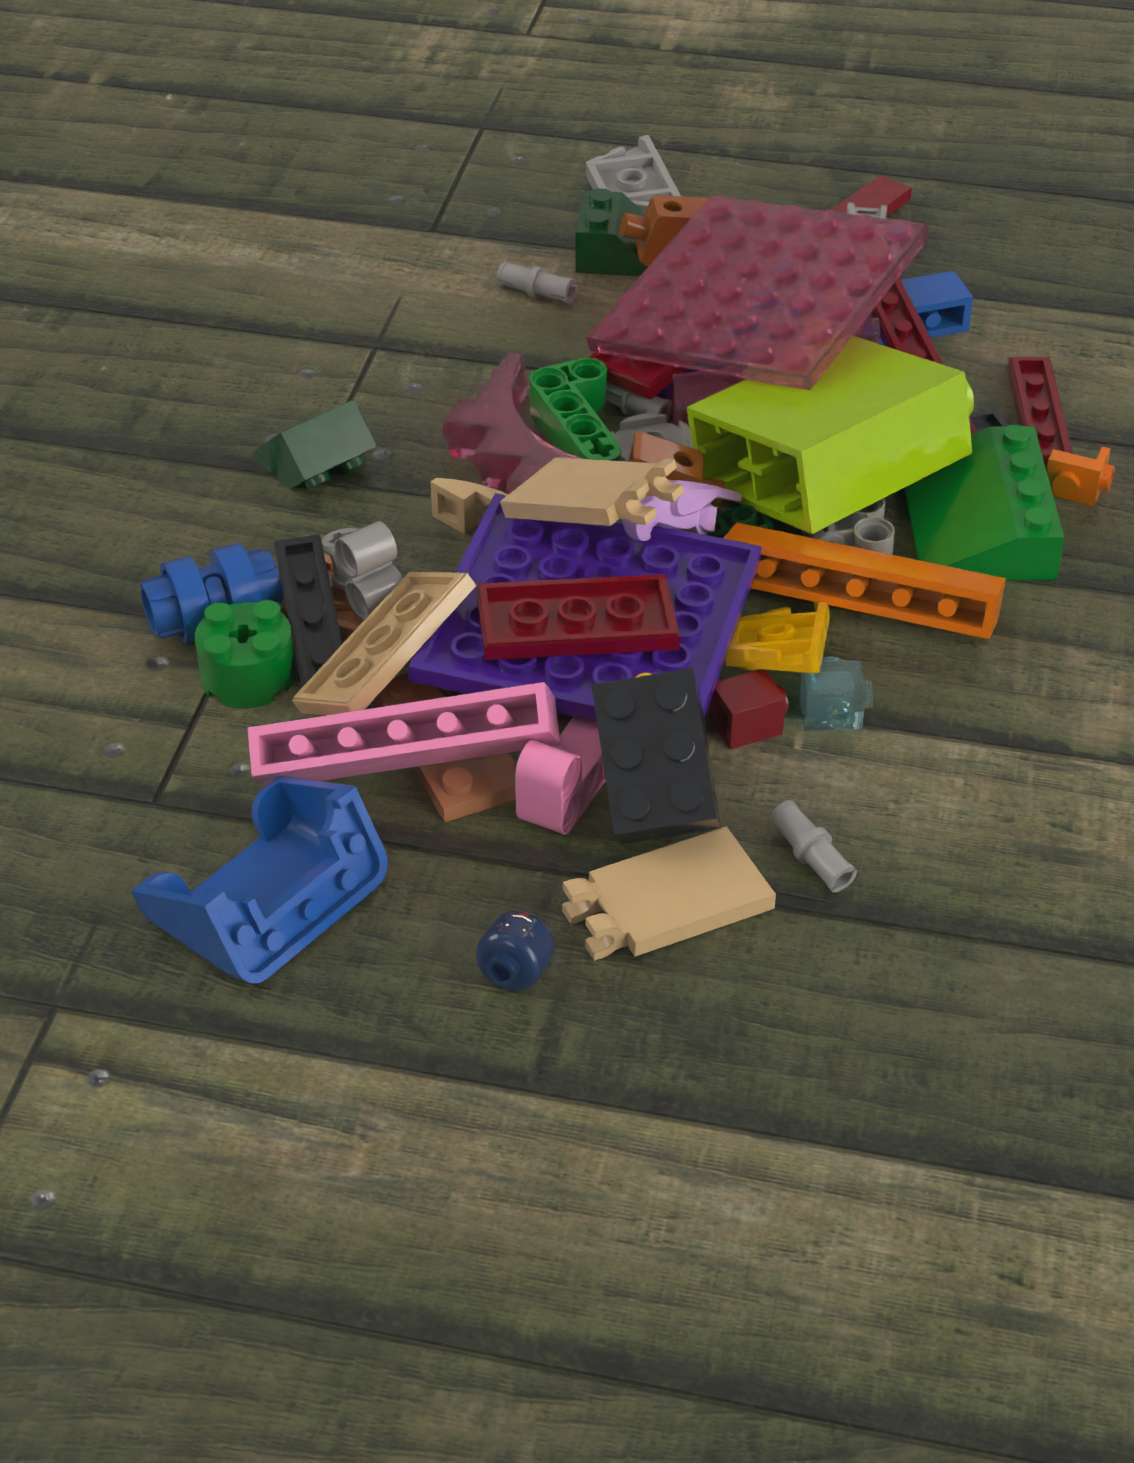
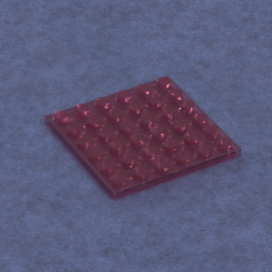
(759, 290)

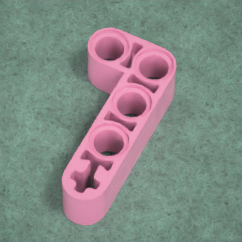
(560, 780)

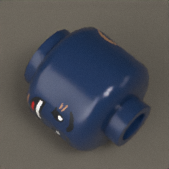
(517, 947)

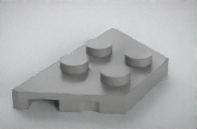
(633, 172)

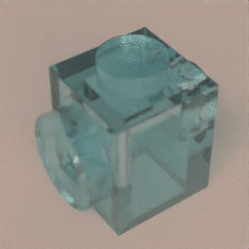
(835, 696)

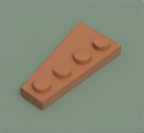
(459, 785)

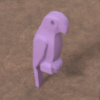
(688, 513)

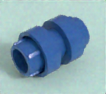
(182, 592)

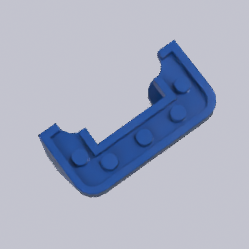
(283, 889)

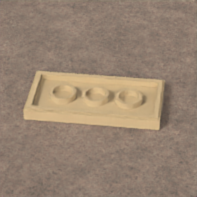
(383, 643)

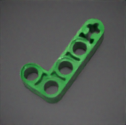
(566, 405)

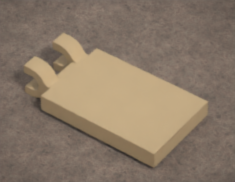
(592, 491)
(668, 895)

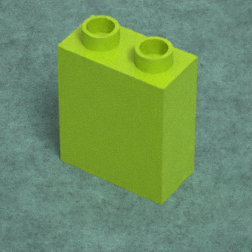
(843, 444)

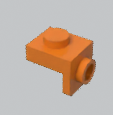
(1079, 477)

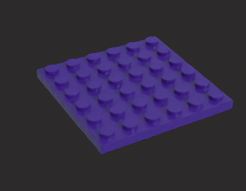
(704, 576)

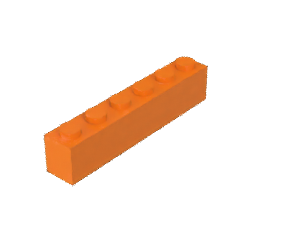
(874, 581)

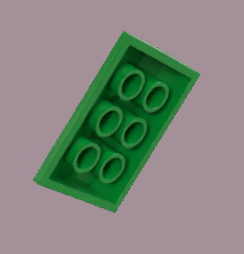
(990, 509)

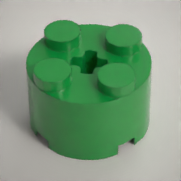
(245, 652)

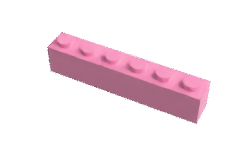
(405, 735)

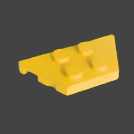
(780, 640)

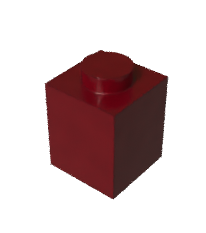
(748, 708)

